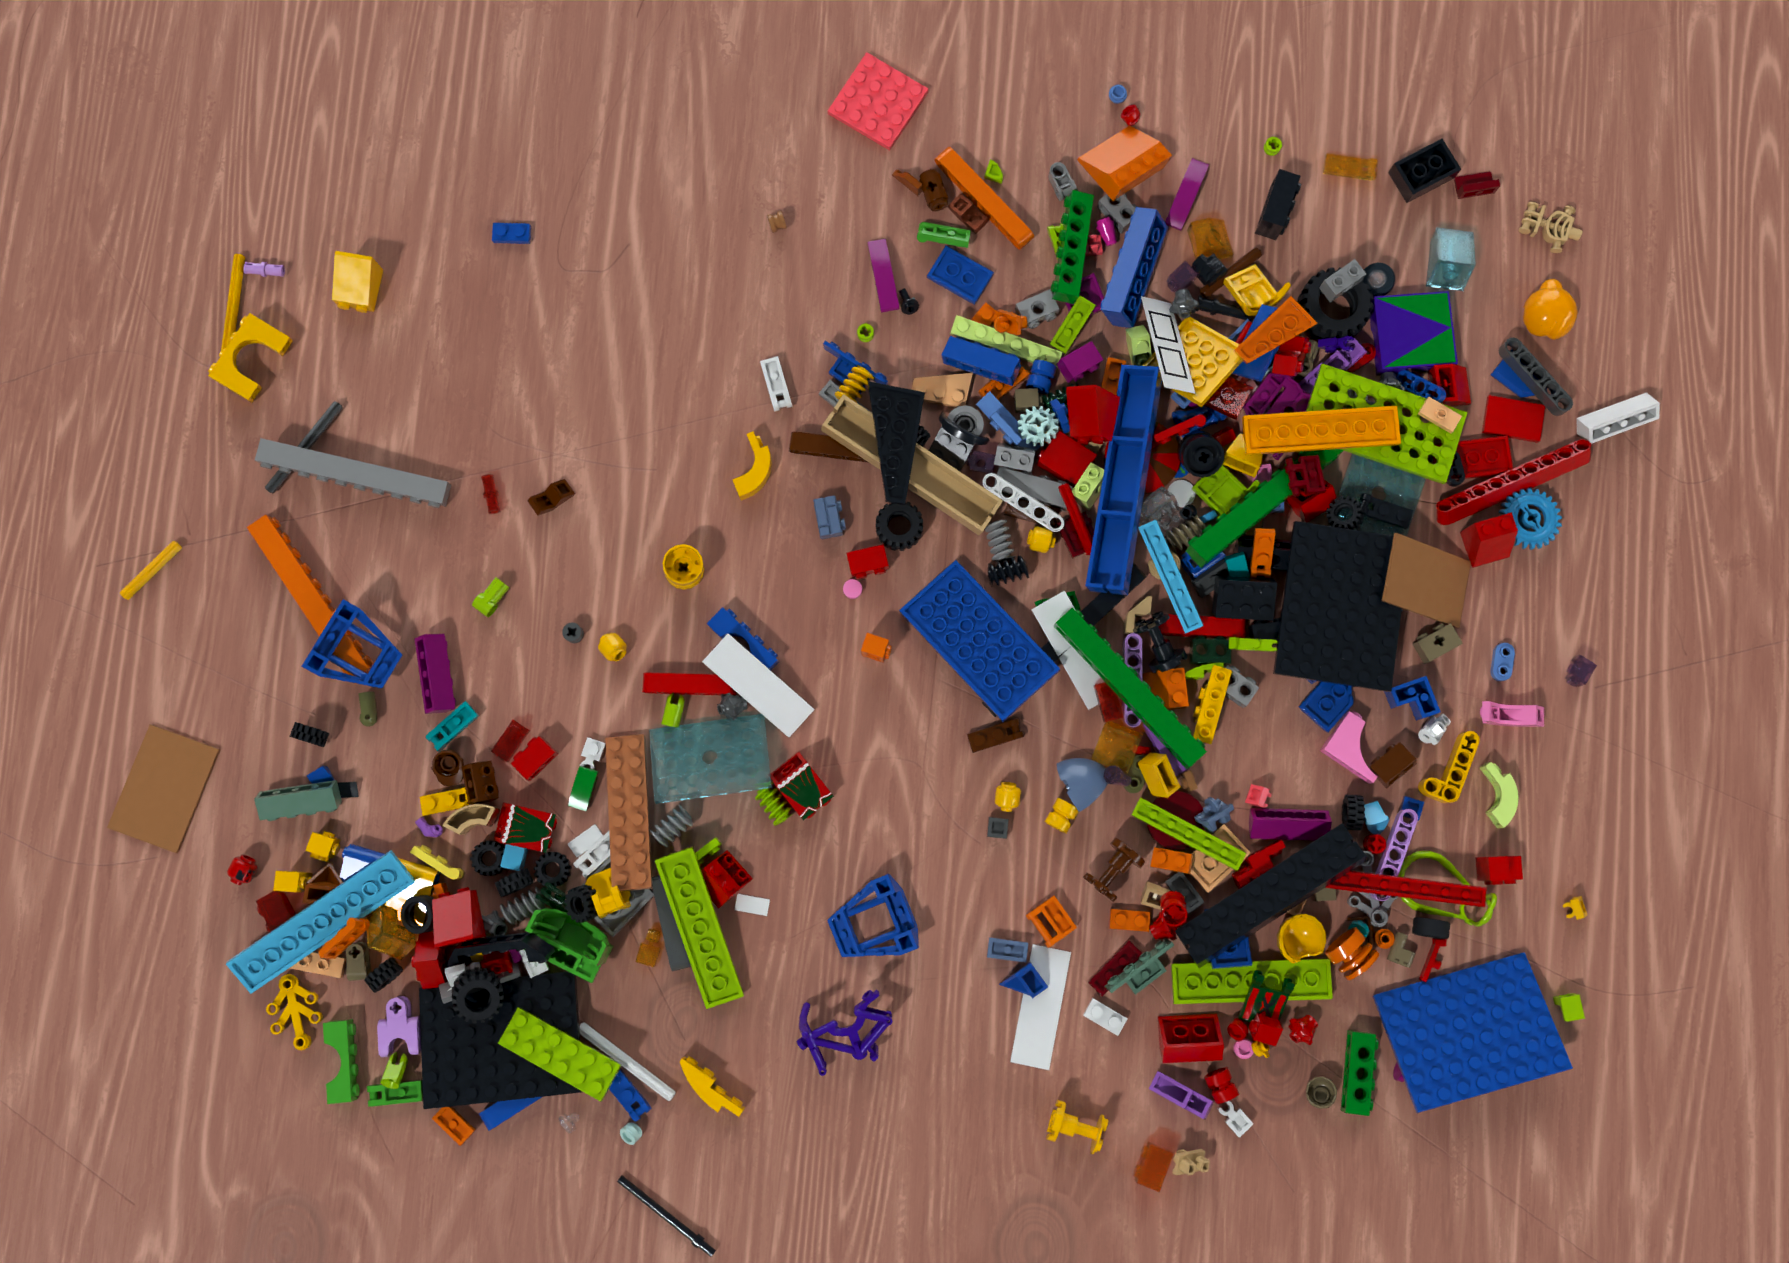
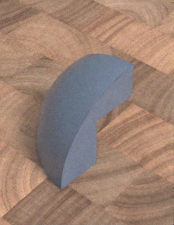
(1083, 780)

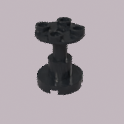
(1165, 655)

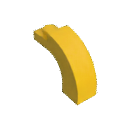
(756, 478)

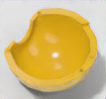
(1301, 937)

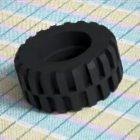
(1357, 297)

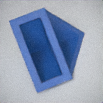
(1026, 981)

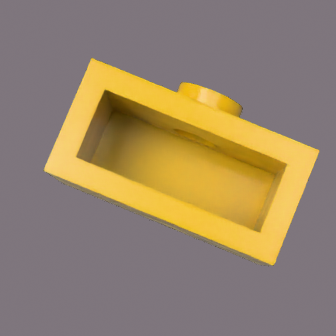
(1159, 775)

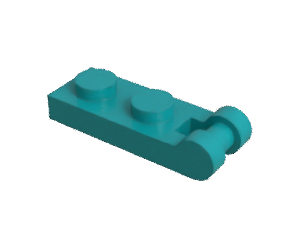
(452, 726)

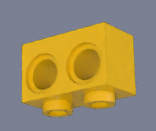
(291, 881)

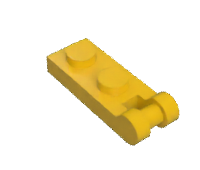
(443, 802)

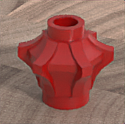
(1161, 930)
(1303, 1029)

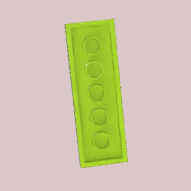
(560, 1054)

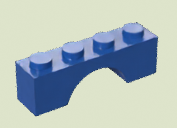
(725, 623)

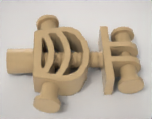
(1559, 233)

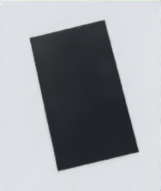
(348, 789)

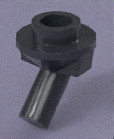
(909, 305)

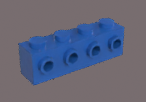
(981, 360)

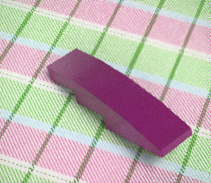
(883, 275)

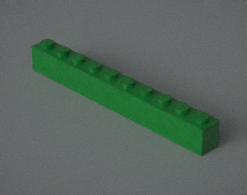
(1249, 512)
(1130, 688)

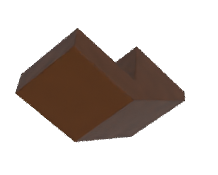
(552, 497)

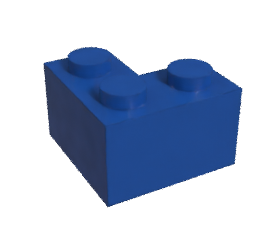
(1417, 694)

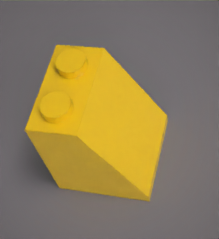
(356, 281)

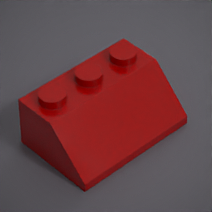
(1190, 1038)

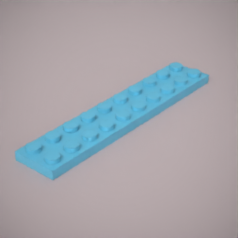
(320, 922)

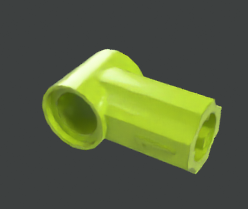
(487, 602)

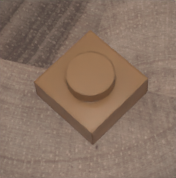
(1188, 781)

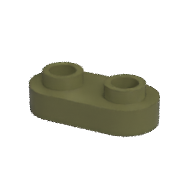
(1135, 774)

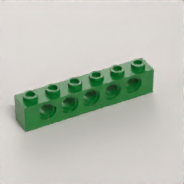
(1082, 204)

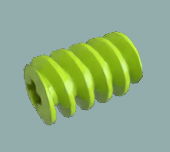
(773, 805)

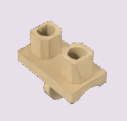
(1190, 1162)

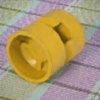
(1062, 815)

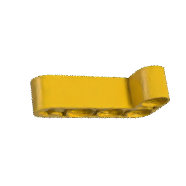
(1453, 764)

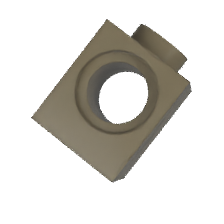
(1026, 399)

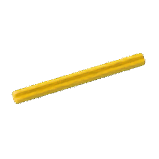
(233, 298)

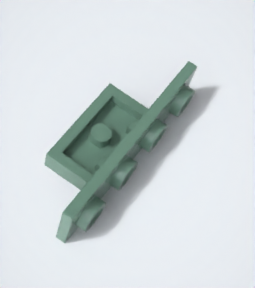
(1143, 971)

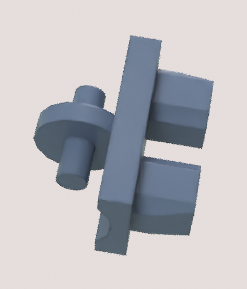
(1214, 811)

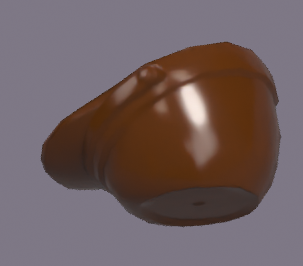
(447, 767)

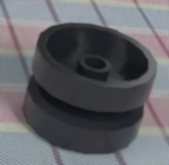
(1190, 454)

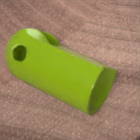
(673, 712)
(393, 1073)

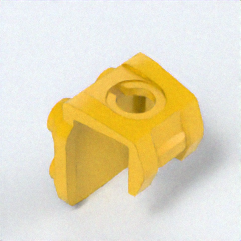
(607, 898)

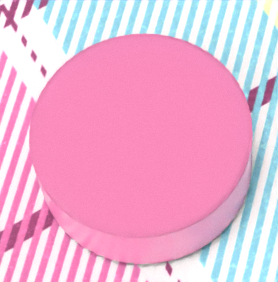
(852, 589)
(1243, 1049)

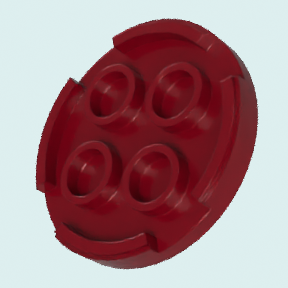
(1181, 805)

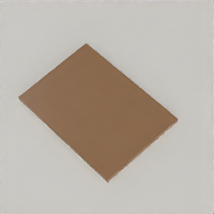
(163, 788)

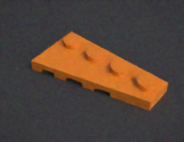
(1277, 329)

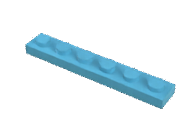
(1170, 576)

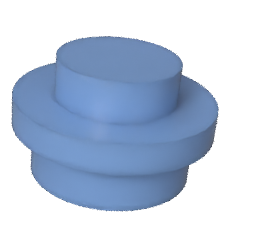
(1117, 94)

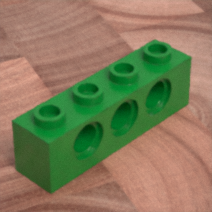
(1349, 1103)

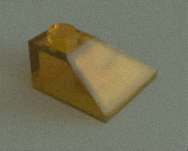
(1209, 237)

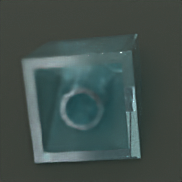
(1450, 259)

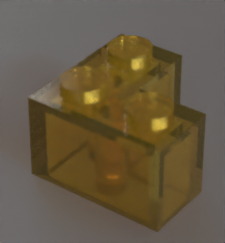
(386, 934)

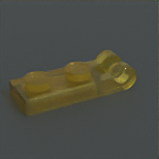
(1350, 167)

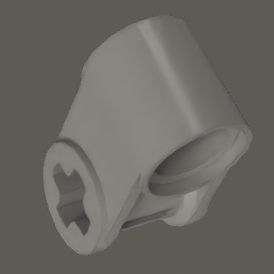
(1061, 184)

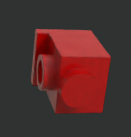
(497, 962)

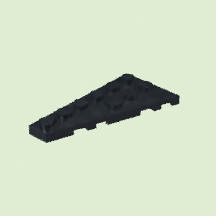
(896, 427)

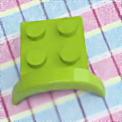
(1222, 490)

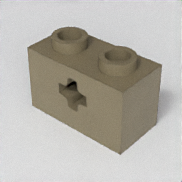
(1447, 639)

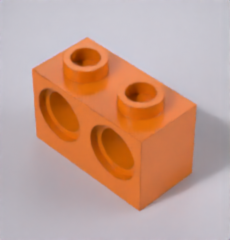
(876, 648)

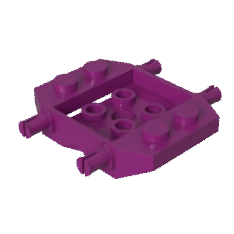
(1291, 397)

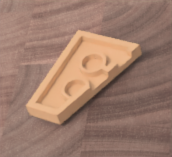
(945, 389)

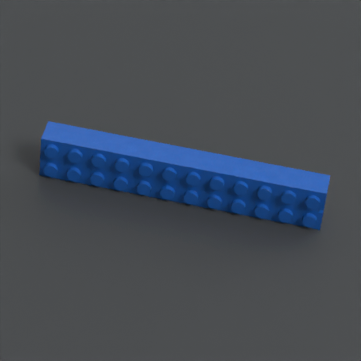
(1124, 480)

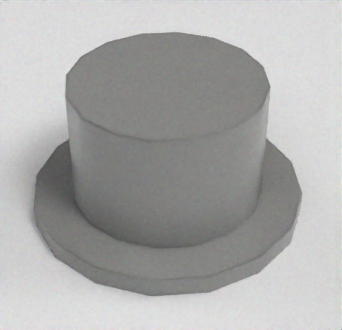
(967, 418)

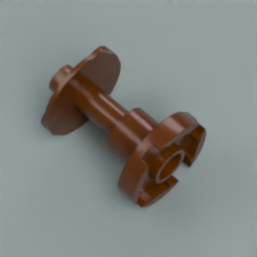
(1118, 864)

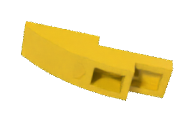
(702, 1083)

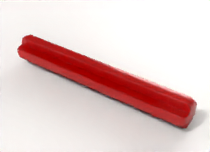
(1076, 517)

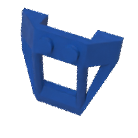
(332, 635)
(906, 930)

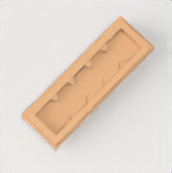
(323, 966)

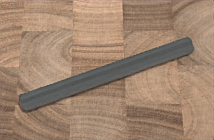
(307, 442)

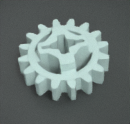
(1041, 418)

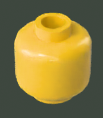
(1041, 539)
(612, 647)
(1007, 796)

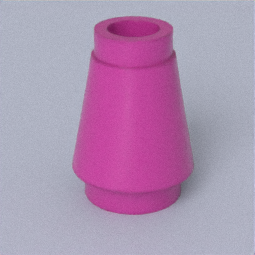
(1107, 231)

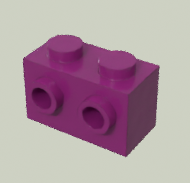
(1080, 362)

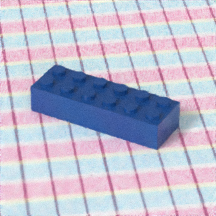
(1134, 267)

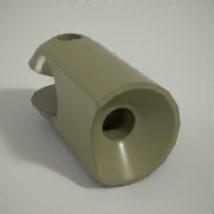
(368, 708)

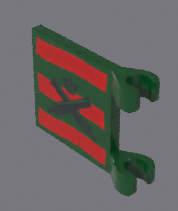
(1264, 999)

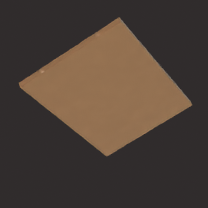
(1426, 580)

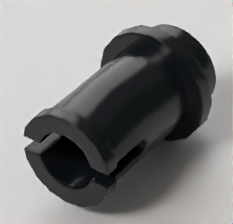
(1193, 512)

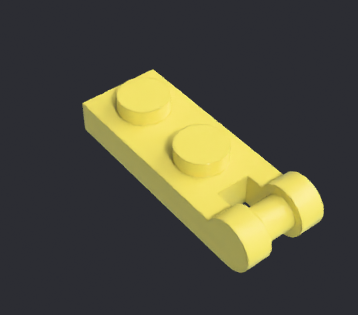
(438, 862)

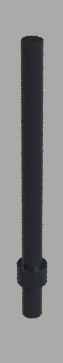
(697, 1240)

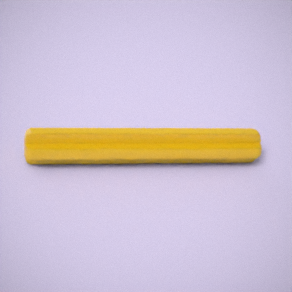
(150, 570)

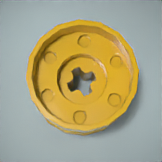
(683, 556)

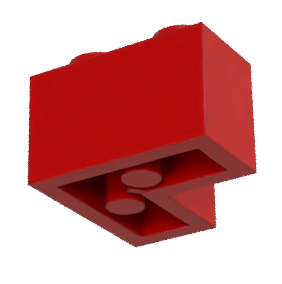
(1496, 869)
(429, 961)

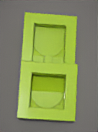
(1198, 672)

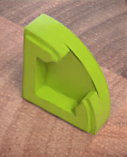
(994, 172)

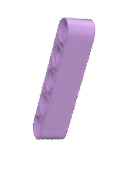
(1136, 653)
(1400, 847)

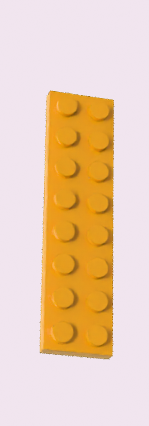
(1321, 430)

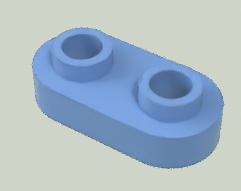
(1500, 661)

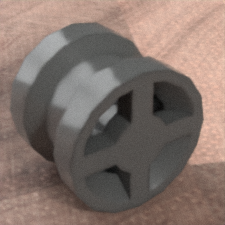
(575, 635)

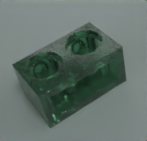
(1210, 650)

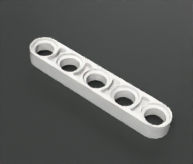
(1033, 503)

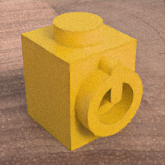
(323, 846)

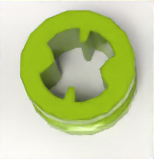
(1277, 143)
(868, 327)

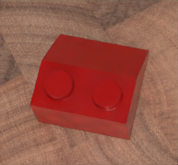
(1310, 506)

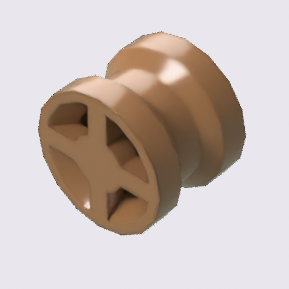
(776, 221)

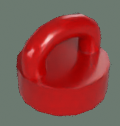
(1130, 115)
(1237, 1029)

